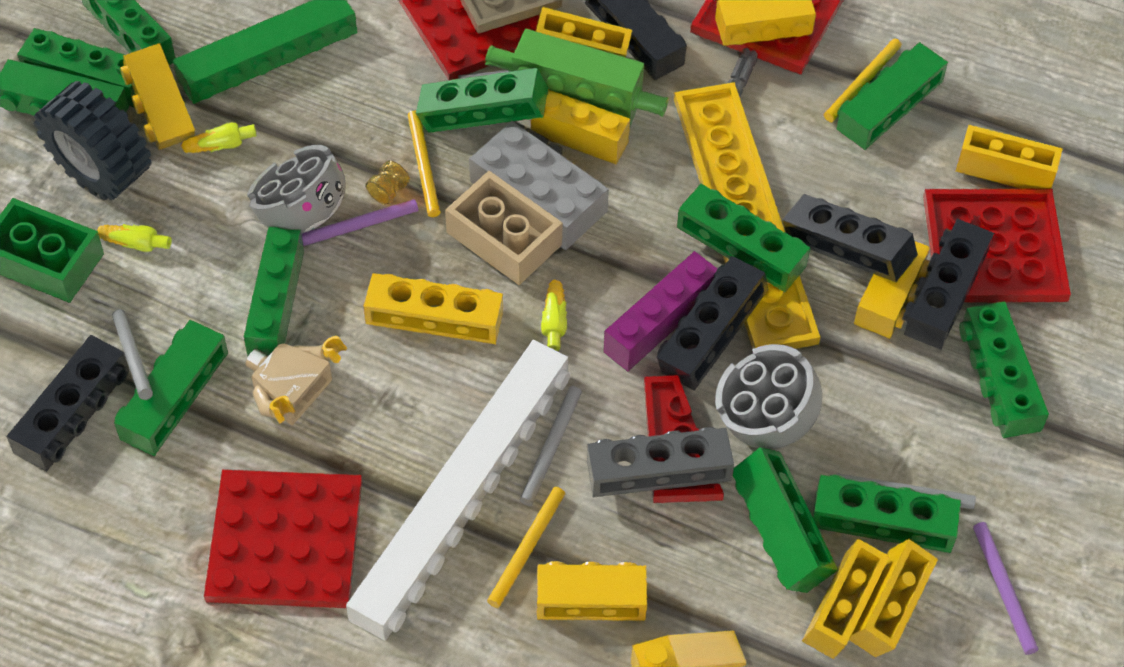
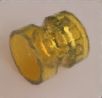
(388, 181)

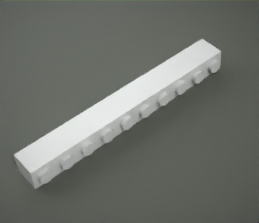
(458, 491)

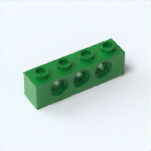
(131, 25)
(482, 100)
(700, 217)
(870, 522)

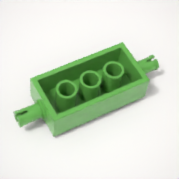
(582, 73)

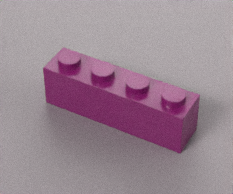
(657, 312)

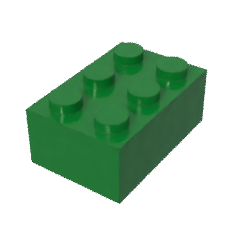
(46, 250)

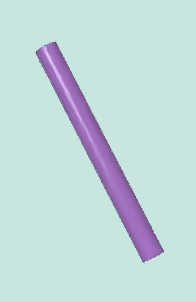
(359, 222)
(1005, 588)

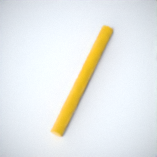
(865, 77)
(424, 165)
(526, 547)

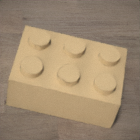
(504, 227)

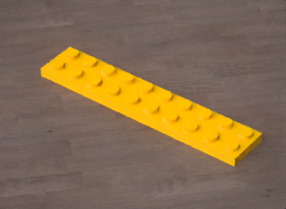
(731, 164)

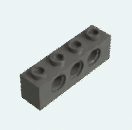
(646, 474)

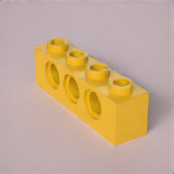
(446, 320)

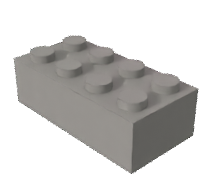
(544, 179)

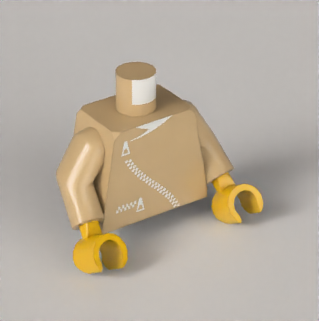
(292, 377)

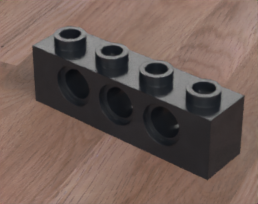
(851, 237)
(958, 264)
(692, 365)
(70, 385)

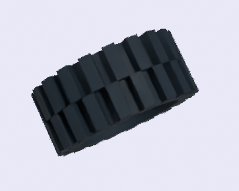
(93, 140)

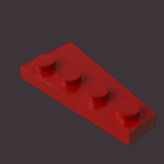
(666, 412)

